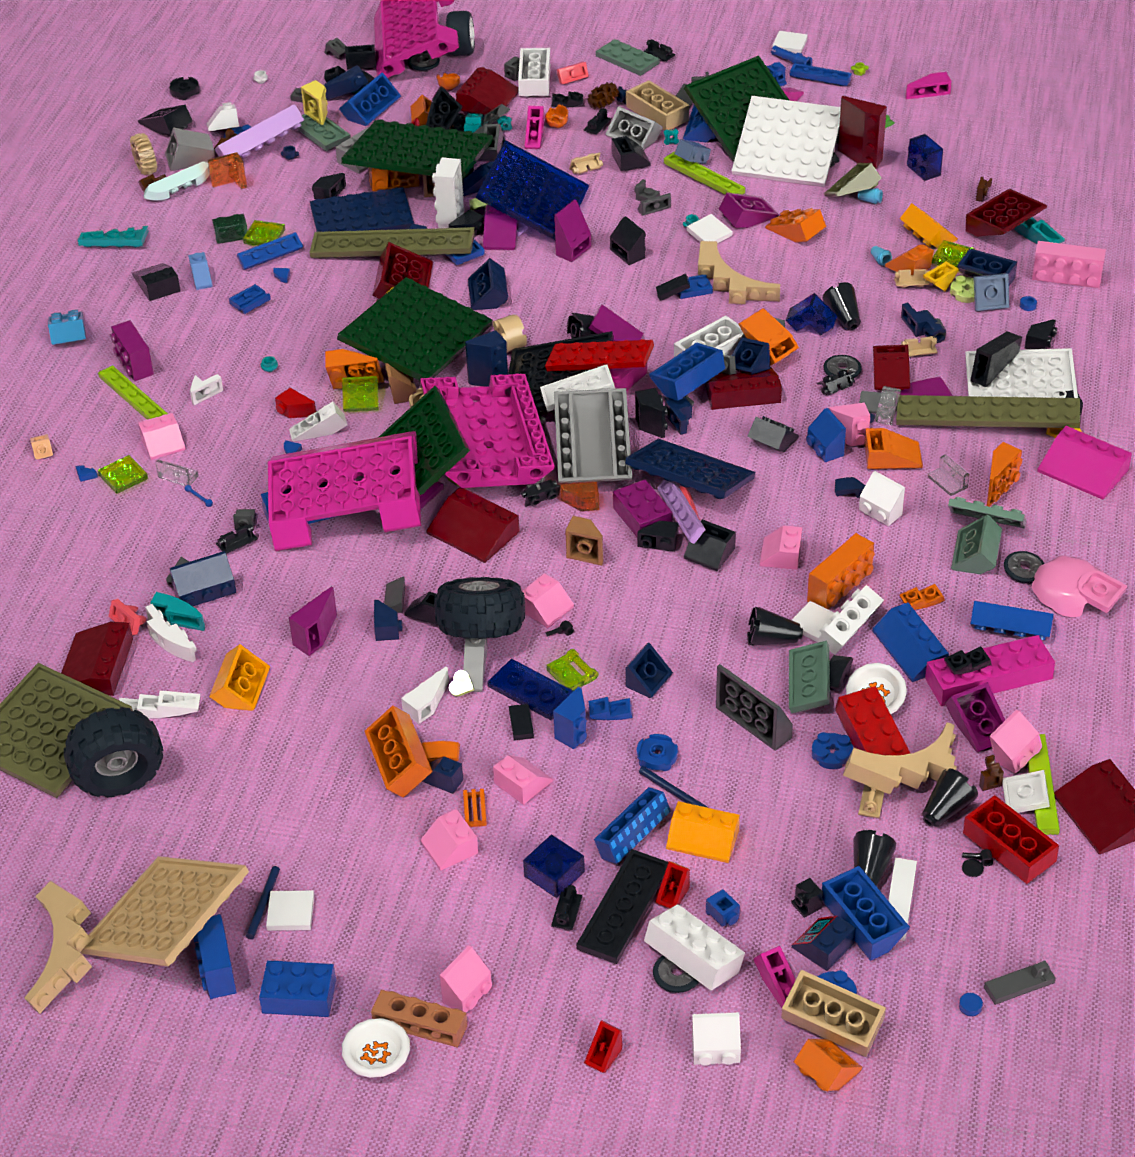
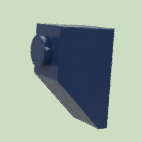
(386, 622)
(445, 774)

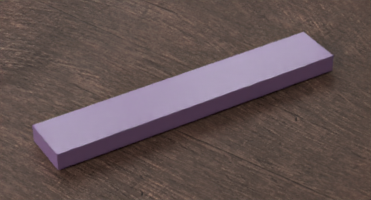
(681, 510)

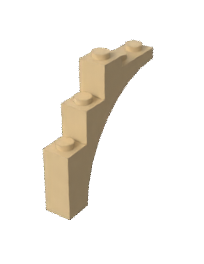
(726, 279)
(887, 771)
(69, 939)

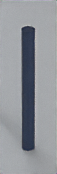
(669, 787)
(262, 902)

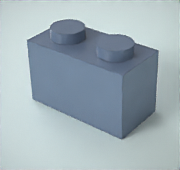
(692, 151)

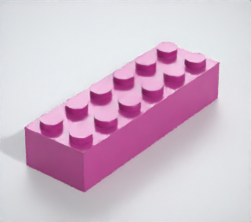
(1011, 667)

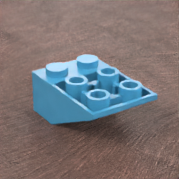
(66, 327)

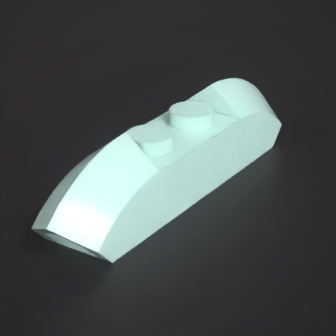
(160, 190)

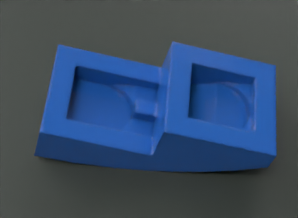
(605, 710)

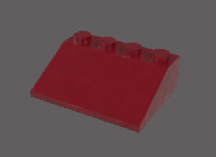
(485, 91)
(862, 130)
(1002, 214)
(398, 264)
(743, 389)
(474, 525)
(99, 656)
(1101, 806)

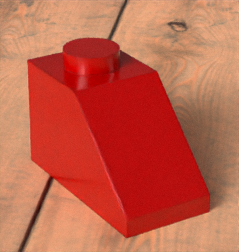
(294, 404)

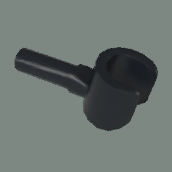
(565, 627)
(985, 856)

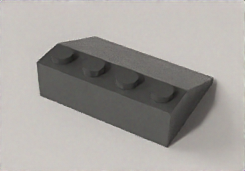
(751, 709)

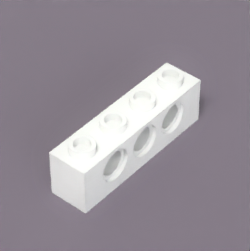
(850, 619)

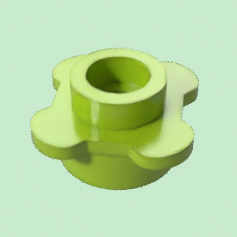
(859, 68)

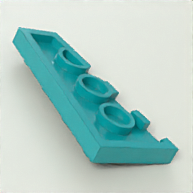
(114, 238)

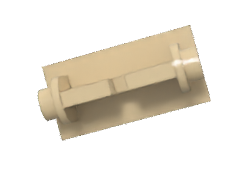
(579, 164)
(904, 278)
(925, 347)
(871, 802)

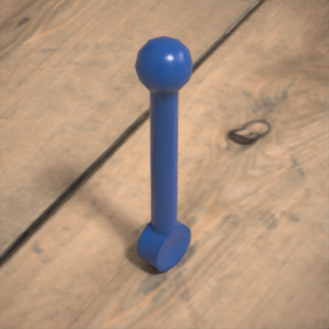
(208, 502)

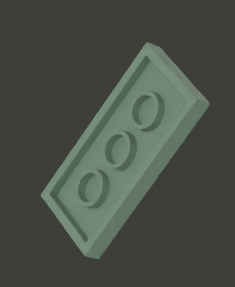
(627, 57)
(326, 135)
(996, 512)
(809, 677)

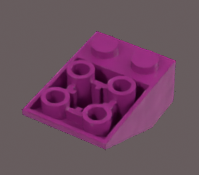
(571, 232)
(313, 622)

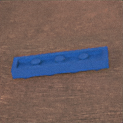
(820, 74)
(269, 251)

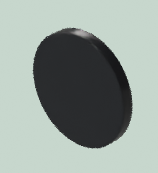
(972, 868)

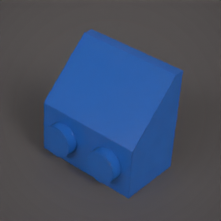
(827, 436)
(571, 720)

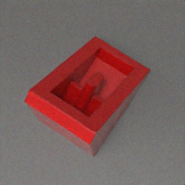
(674, 885)
(604, 1047)

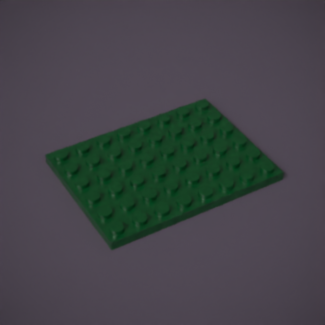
(415, 147)
(415, 329)

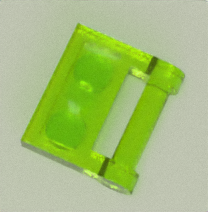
(567, 674)

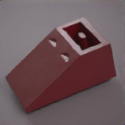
(891, 366)

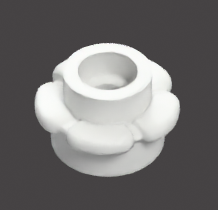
(260, 76)

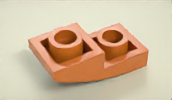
(924, 598)
(438, 749)

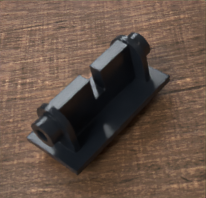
(663, 52)
(598, 122)
(830, 382)
(533, 496)
(231, 541)
(567, 908)

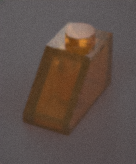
(581, 495)

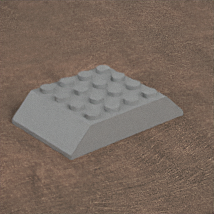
(592, 435)

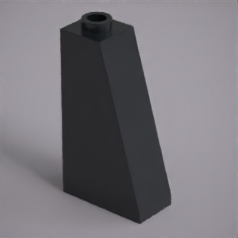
(994, 357)

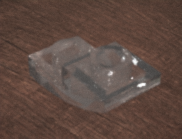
(887, 405)

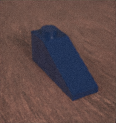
(345, 83)
(474, 181)

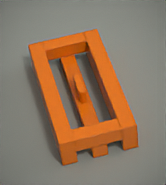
(473, 794)

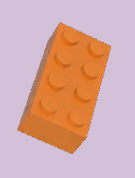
(841, 571)
(398, 751)

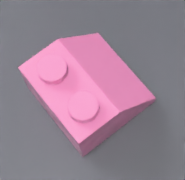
(855, 420)
(161, 436)
(782, 548)
(546, 600)
(1015, 742)
(520, 778)
(450, 840)
(465, 981)

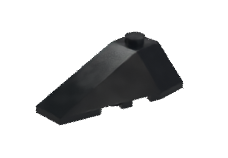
(443, 110)

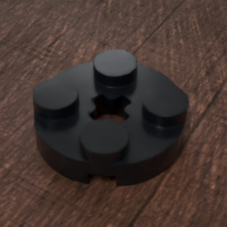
(184, 88)

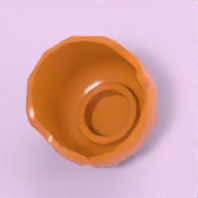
(448, 81)
(557, 116)

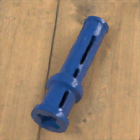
(790, 56)

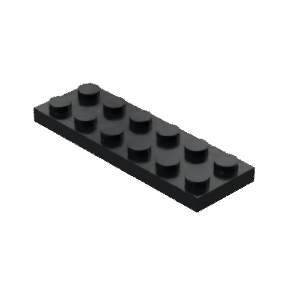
(623, 907)

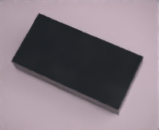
(673, 287)
(521, 722)

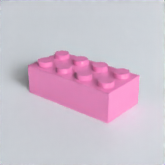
(1068, 264)

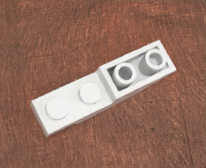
(169, 637)

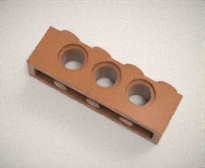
(407, 1013)

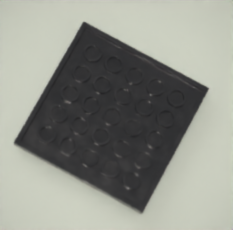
(532, 362)

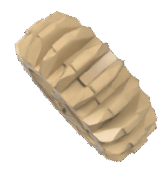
(143, 154)

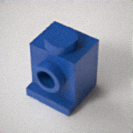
(778, 72)
(723, 908)

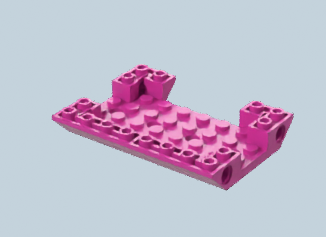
(407, 30)
(509, 428)
(339, 467)

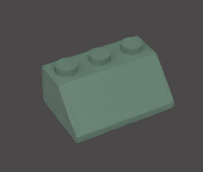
(977, 546)

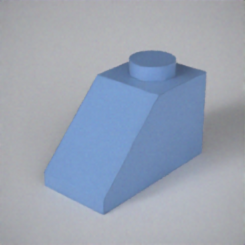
(200, 270)

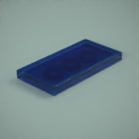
(529, 687)

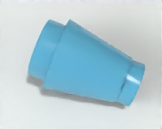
(871, 195)
(881, 255)

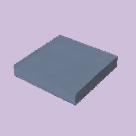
(991, 292)

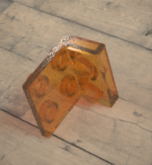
(227, 170)

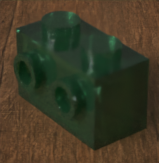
(229, 228)

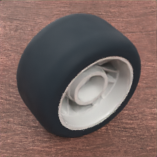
(463, 23)

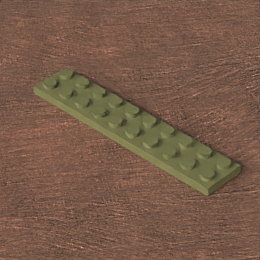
(373, 242)
(988, 411)

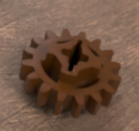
(603, 95)

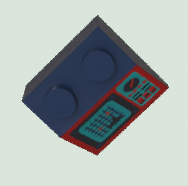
(826, 941)

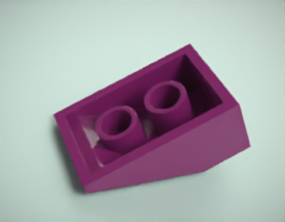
(746, 210)
(499, 230)
(976, 715)

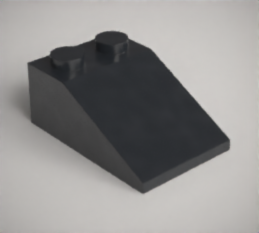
(166, 119)
(157, 281)

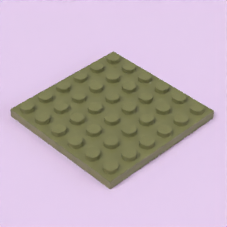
(37, 724)

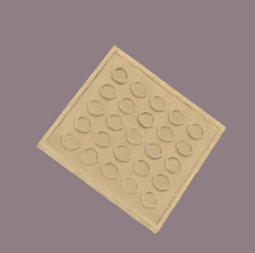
(164, 910)

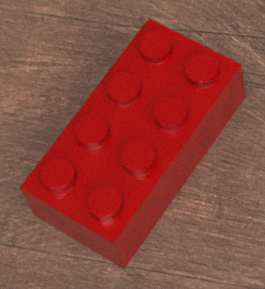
(870, 723)
(1011, 839)

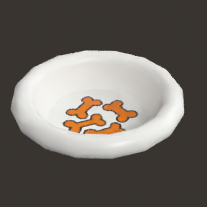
(886, 679)
(375, 1047)

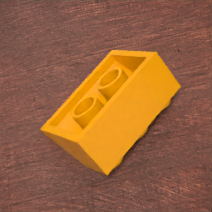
(926, 227)
(239, 680)
(703, 832)

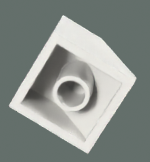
(223, 118)
(882, 499)
(716, 1038)

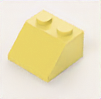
(315, 101)

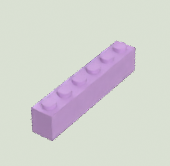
(262, 133)

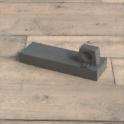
(1019, 982)

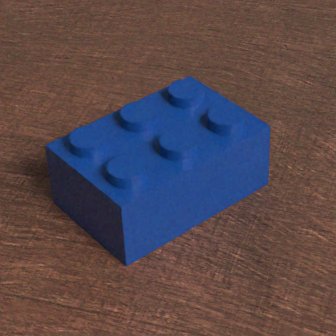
(215, 957)
(297, 988)

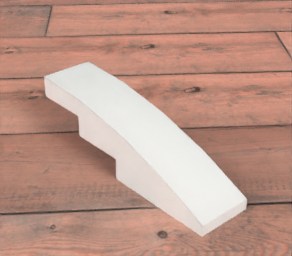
(165, 705)
(902, 887)

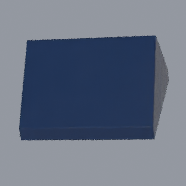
(752, 356)
(647, 672)

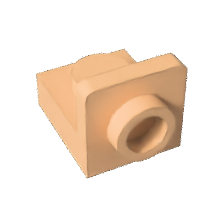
(41, 446)

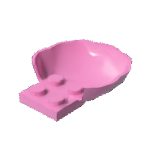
(1071, 583)

